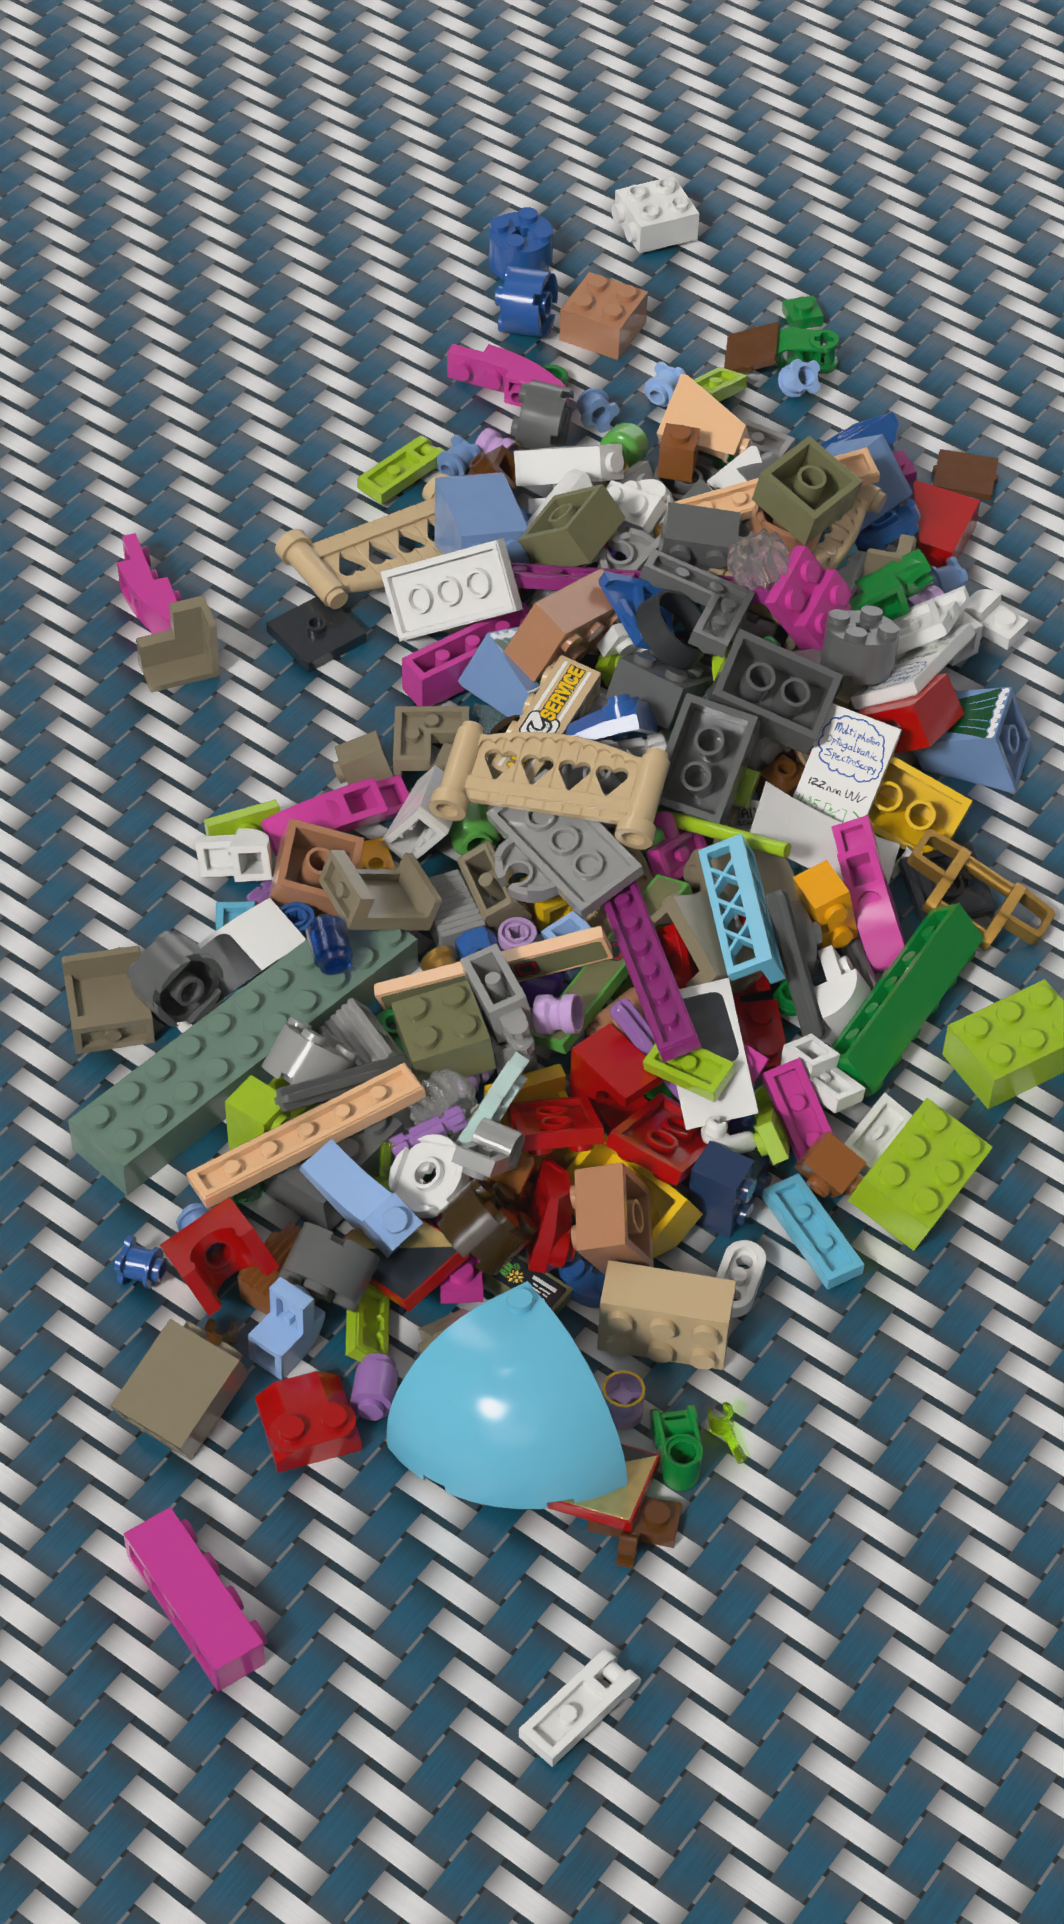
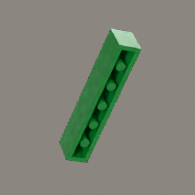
(906, 996)

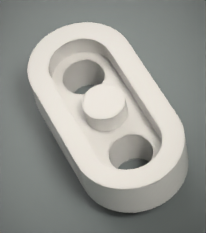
(747, 1280)

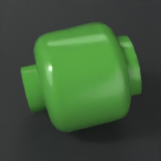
(633, 441)
(472, 830)

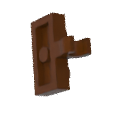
(655, 1525)

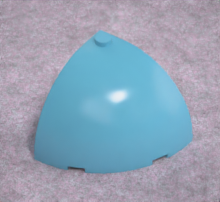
(507, 1411)

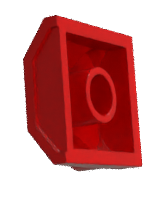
(552, 1213)
(307, 1420)

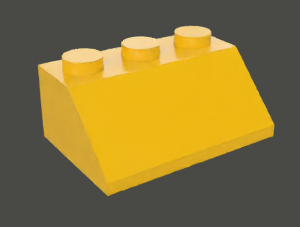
(912, 804)
(670, 1211)

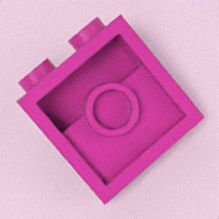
(806, 597)

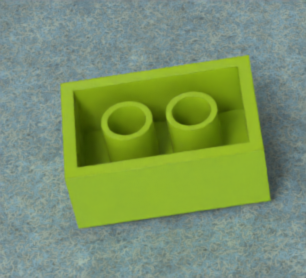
(1009, 1044)
(920, 1174)

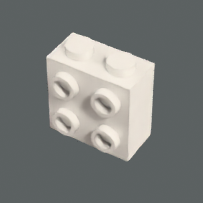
(655, 214)

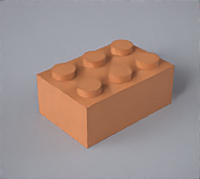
(562, 624)

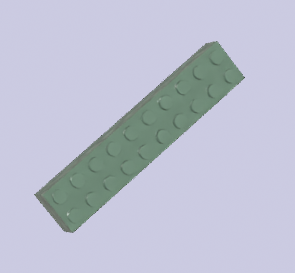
(185, 1085)

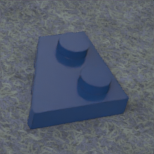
(625, 596)

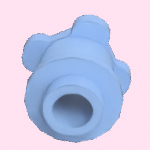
(799, 377)
(661, 387)

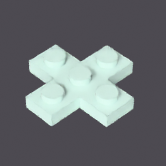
(498, 1097)

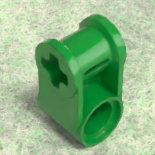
(808, 346)
(678, 1439)

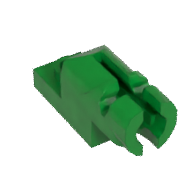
(893, 584)

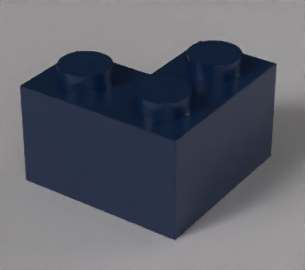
(726, 1185)

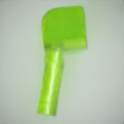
(384, 1167)
(724, 1427)

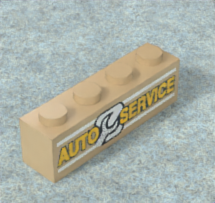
(564, 697)

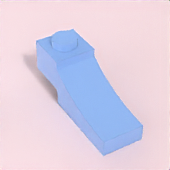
(361, 1198)

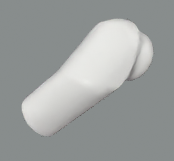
(716, 1132)

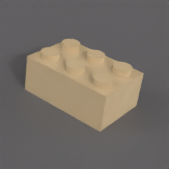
(665, 1315)

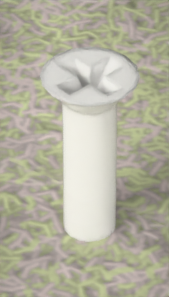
(896, 870)

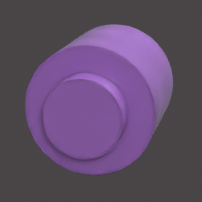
(374, 1386)

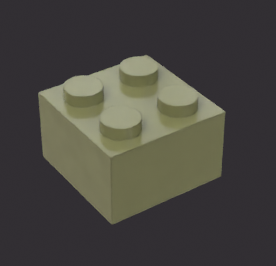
(806, 490)
(573, 528)
(444, 1032)

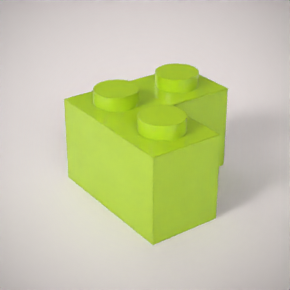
(254, 1112)

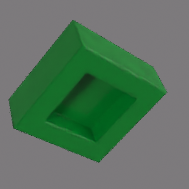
(802, 312)

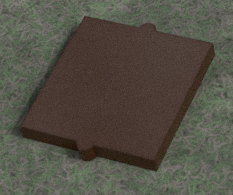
(752, 348)
(966, 473)

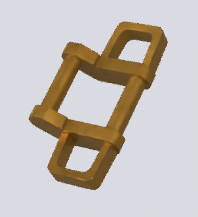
(1013, 892)

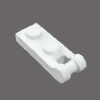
(578, 1707)

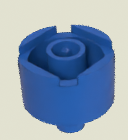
(520, 241)
(527, 301)

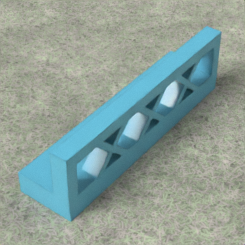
(755, 910)

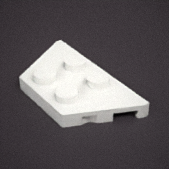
(930, 620)

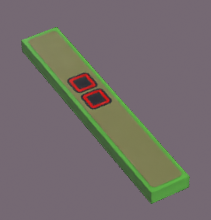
(601, 979)

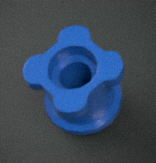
(140, 1264)

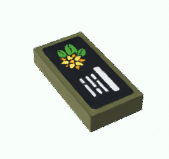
(516, 1272)

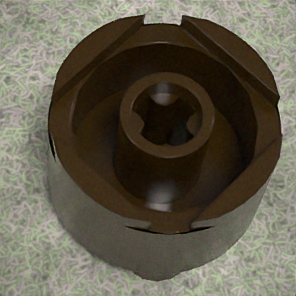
(486, 1225)

